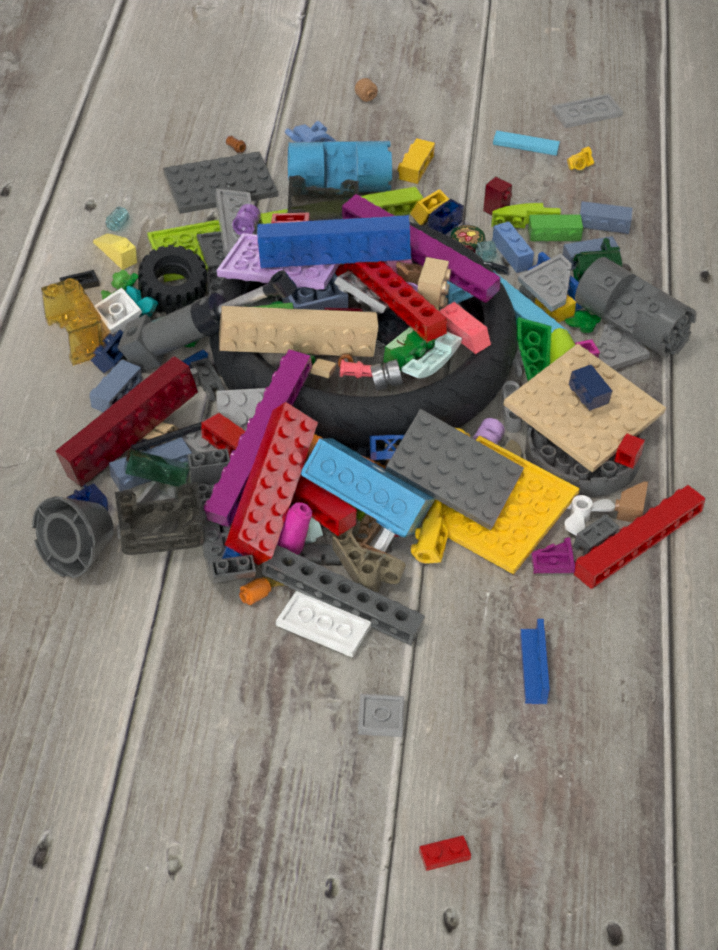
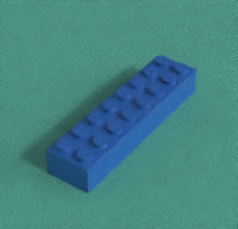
(334, 241)

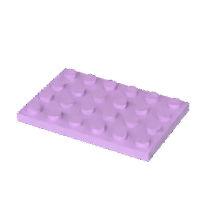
(244, 264)

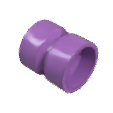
(246, 219)

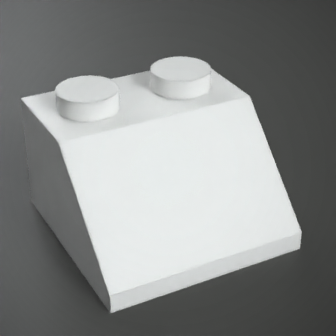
(117, 311)

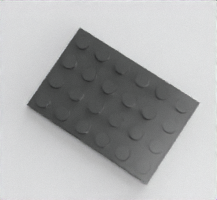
(196, 183)
(454, 469)

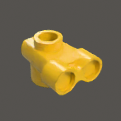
(581, 159)

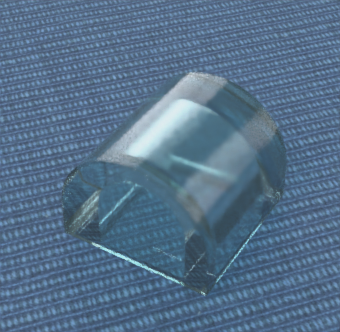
(486, 250)

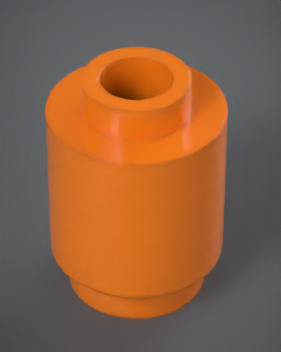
(255, 590)

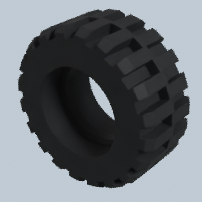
(172, 261)

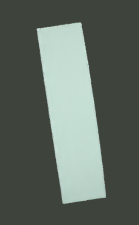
(435, 358)

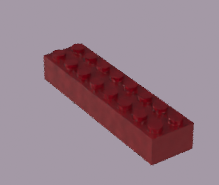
(127, 421)

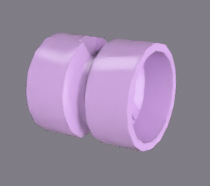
(491, 430)

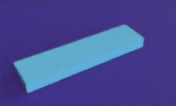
(526, 142)

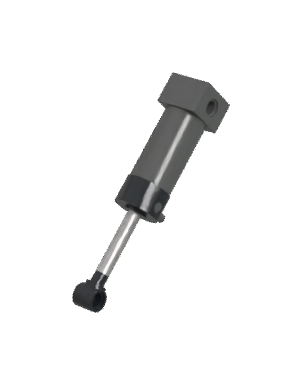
(148, 340)

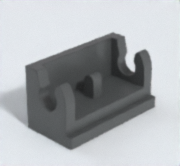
(595, 533)

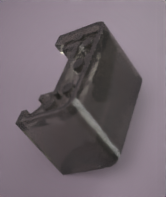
(160, 523)

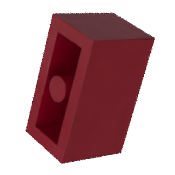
(497, 195)

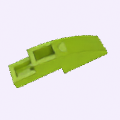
(519, 214)

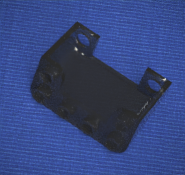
(318, 202)

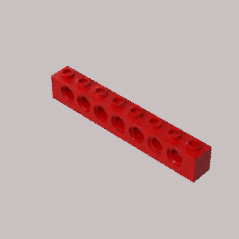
(401, 298)

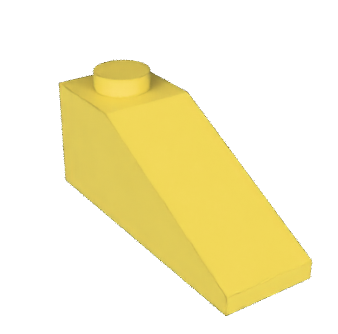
(118, 249)

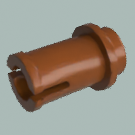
(238, 145)

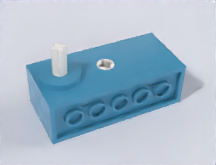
(369, 488)

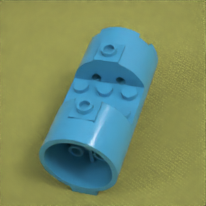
(334, 162)

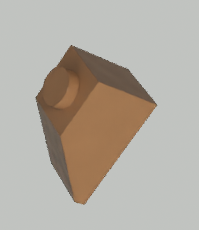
(409, 272)
(631, 502)

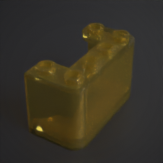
(73, 310)

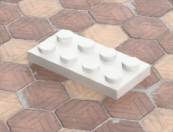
(324, 624)

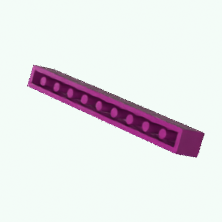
(464, 272)
(284, 388)

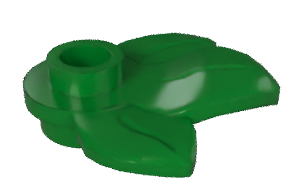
(583, 320)

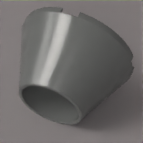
(71, 534)

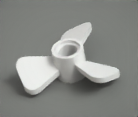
(581, 511)

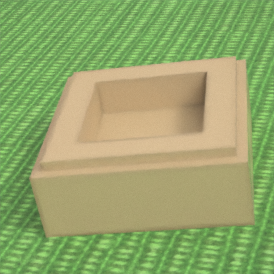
(323, 368)

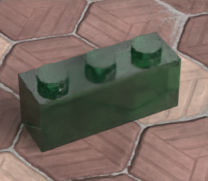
(156, 468)

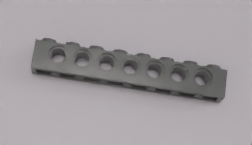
(344, 594)

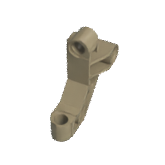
(365, 565)

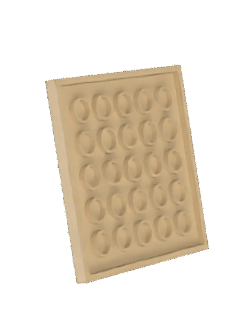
(561, 417)

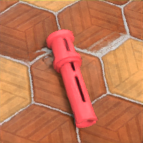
(355, 369)

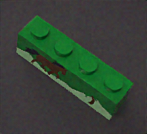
(407, 347)

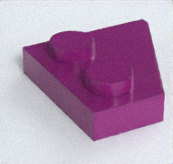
(554, 558)

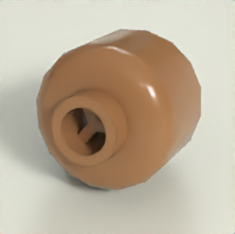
(366, 89)

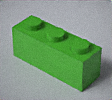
(555, 227)

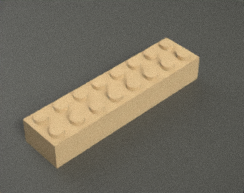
(298, 330)

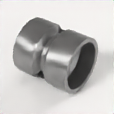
(384, 375)

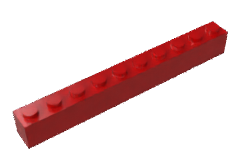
(325, 506)

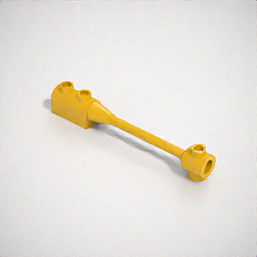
(432, 535)

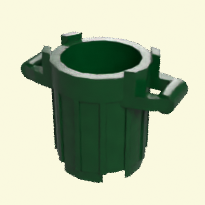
(585, 259)

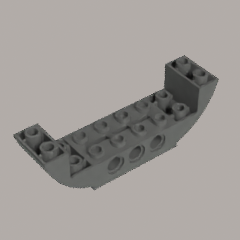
(206, 470)

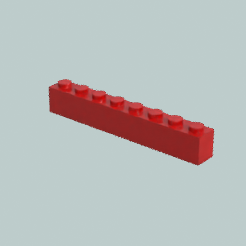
(638, 536)

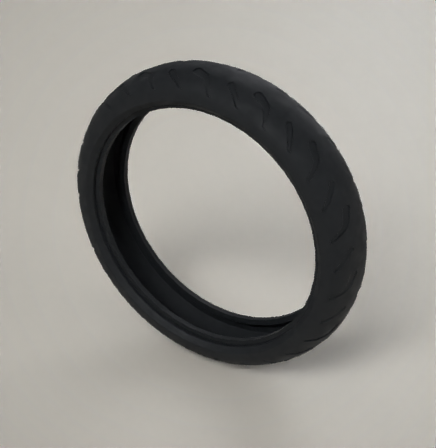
(356, 418)

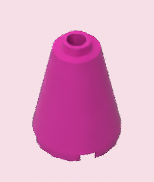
(295, 528)

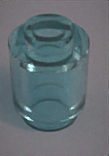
(117, 218)

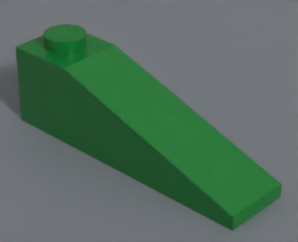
(534, 345)

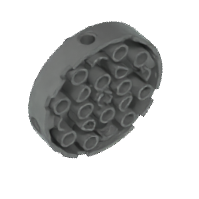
(603, 481)

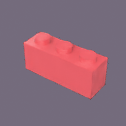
(464, 325)

